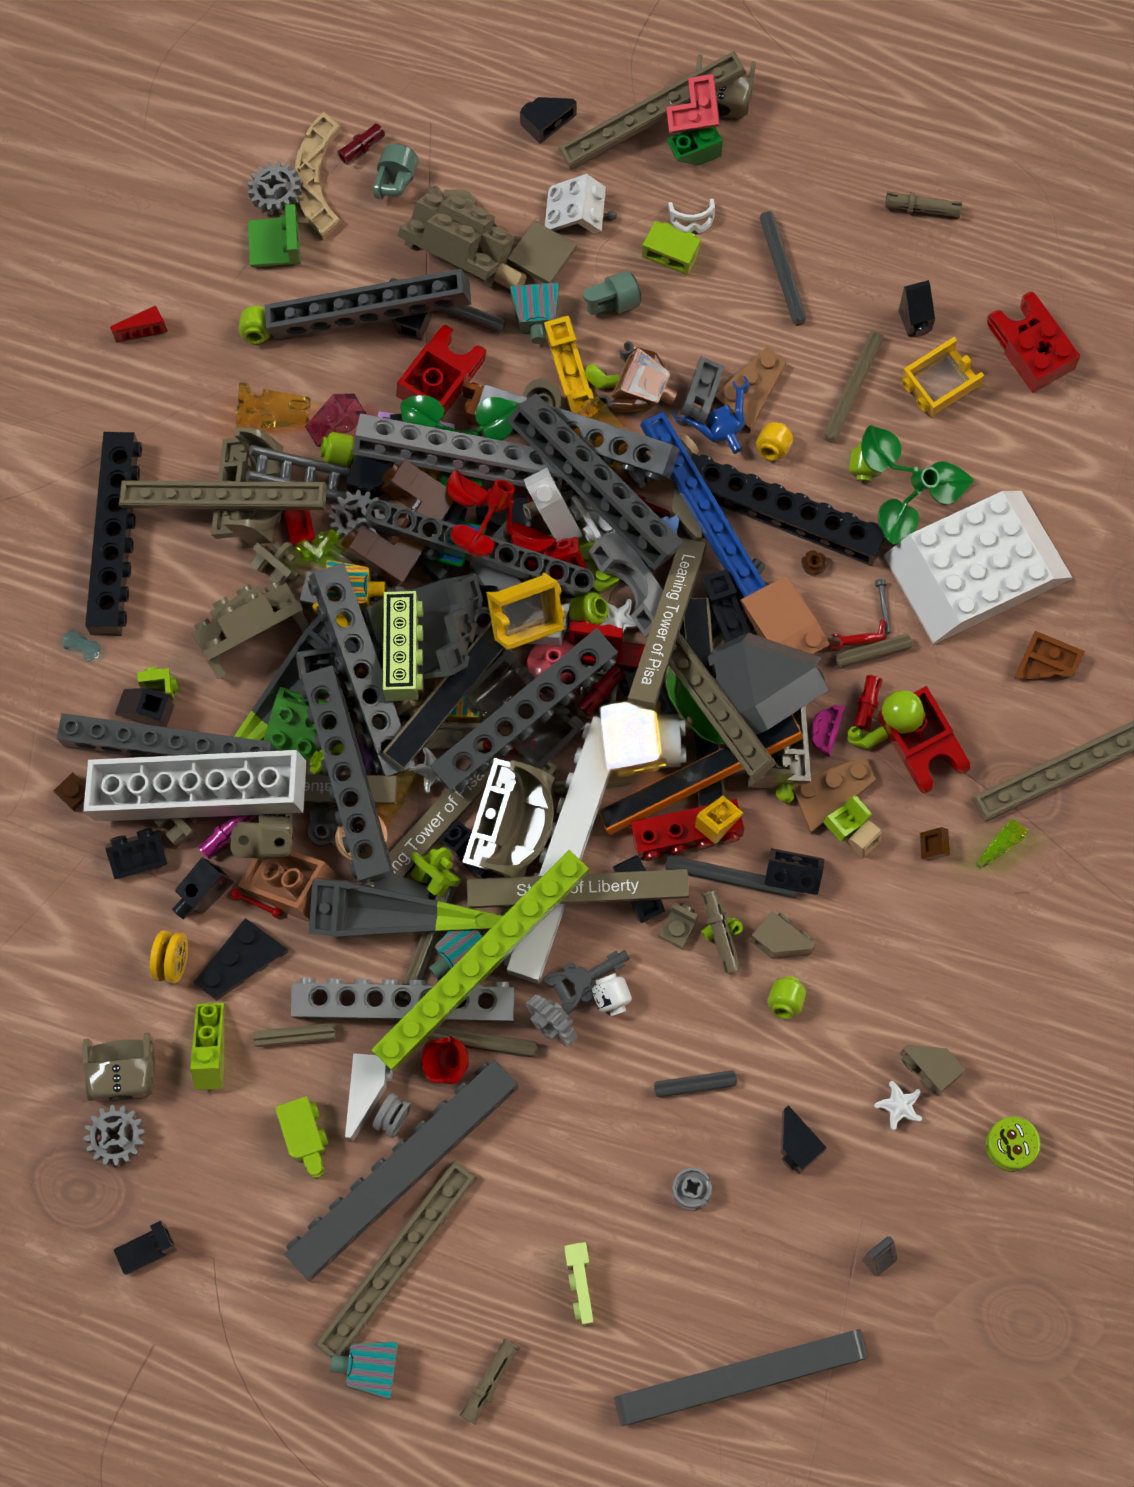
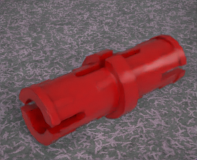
(868, 702)

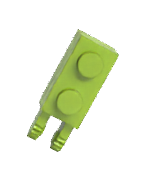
(302, 1135)

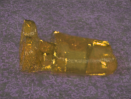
(276, 407)

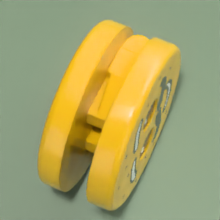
(168, 956)

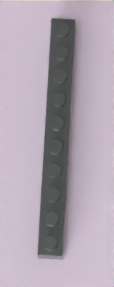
(401, 1170)

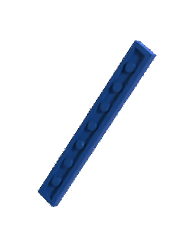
(706, 510)

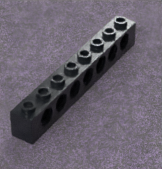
(791, 520)
(100, 621)

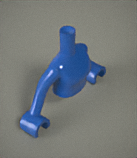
(722, 420)

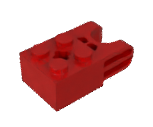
(1035, 344)
(439, 371)
(928, 743)

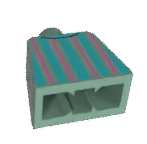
(534, 306)
(452, 949)
(368, 1367)

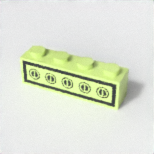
(400, 646)

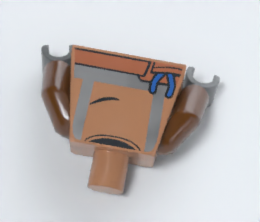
(640, 382)

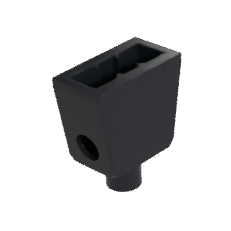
(206, 880)

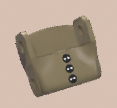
(735, 97)
(263, 836)
(119, 1069)

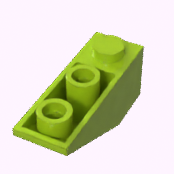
(208, 1047)

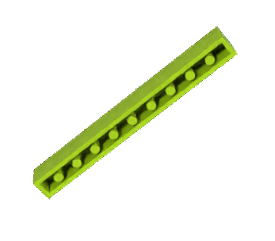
(480, 960)

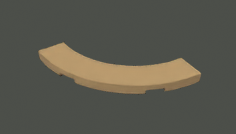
(308, 167)

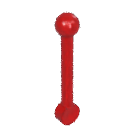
(236, 895)

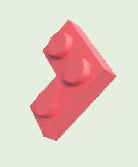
(701, 111)

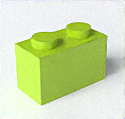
(671, 247)

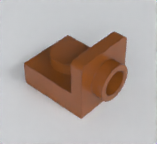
(473, 392)

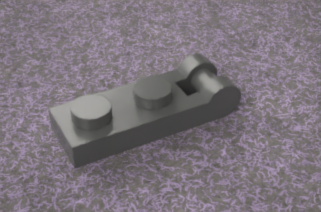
(702, 389)

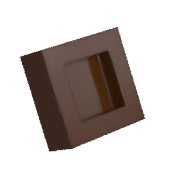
(71, 791)
(934, 843)

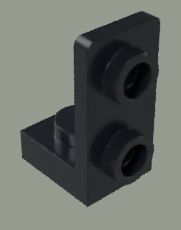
(145, 1249)

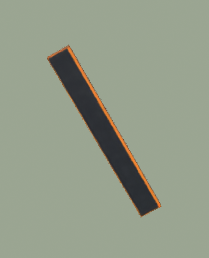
(692, 778)

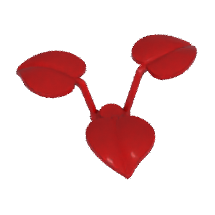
(498, 499)

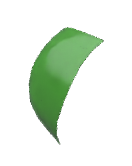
(688, 708)

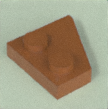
(1048, 659)

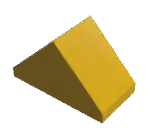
(717, 819)

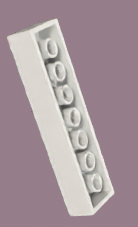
(195, 786)

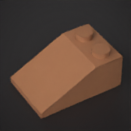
(784, 617)
(286, 881)

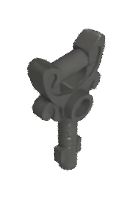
(582, 980)

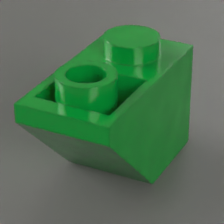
(696, 146)

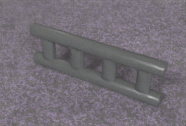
(288, 460)

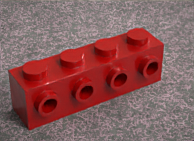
(676, 833)

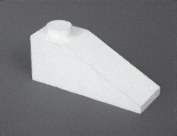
(552, 505)
(366, 1087)

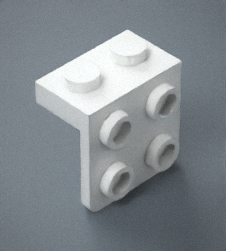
(576, 202)

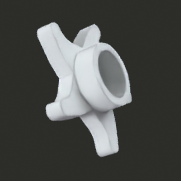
(620, 616)
(425, 770)
(899, 1105)

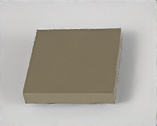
(542, 253)

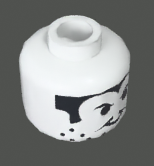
(611, 994)

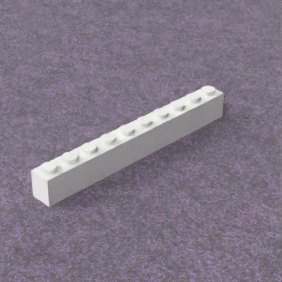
(570, 833)

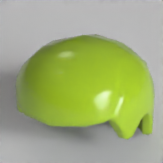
(903, 711)

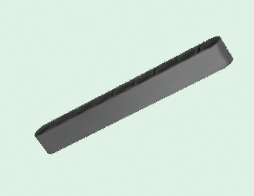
(440, 543)
(741, 1377)

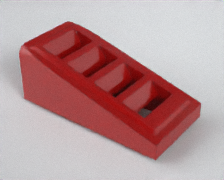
(139, 325)

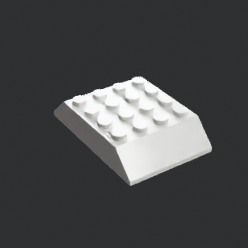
(976, 564)

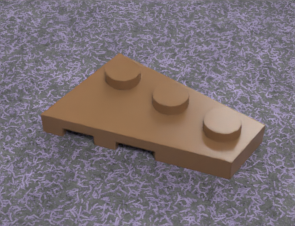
(762, 376)
(832, 790)

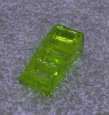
(1008, 838)

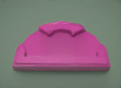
(825, 728)

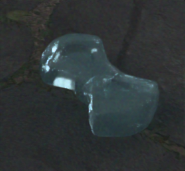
(73, 640)

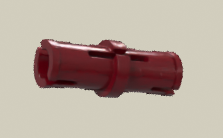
(361, 143)
(601, 690)

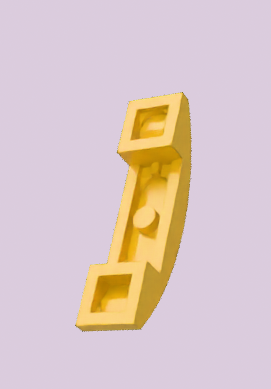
(568, 362)

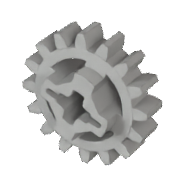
(274, 187)
(352, 508)
(551, 1020)
(108, 1144)

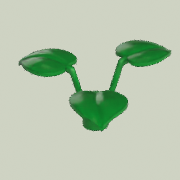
(490, 414)
(943, 479)

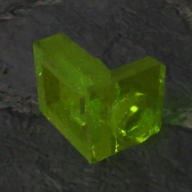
(322, 544)

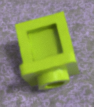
(158, 678)
(847, 818)

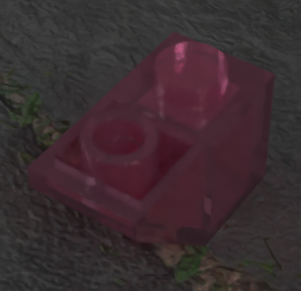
(337, 415)

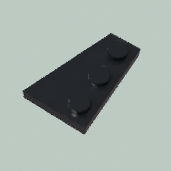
(238, 959)

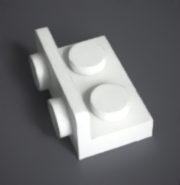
(593, 523)

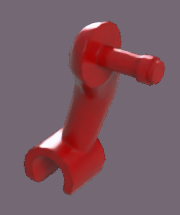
(864, 638)

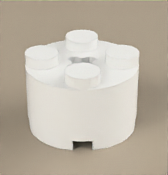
(670, 730)

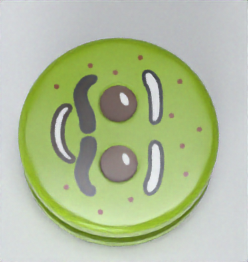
(1012, 1144)

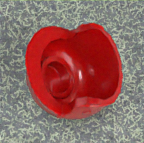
(444, 1060)

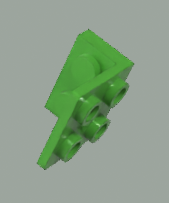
(275, 240)
(290, 725)

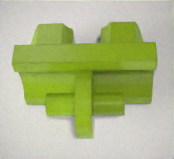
(437, 866)

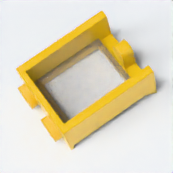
(940, 378)
(526, 611)

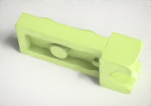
(577, 1259)

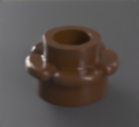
(814, 569)

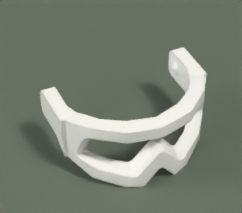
(674, 215)

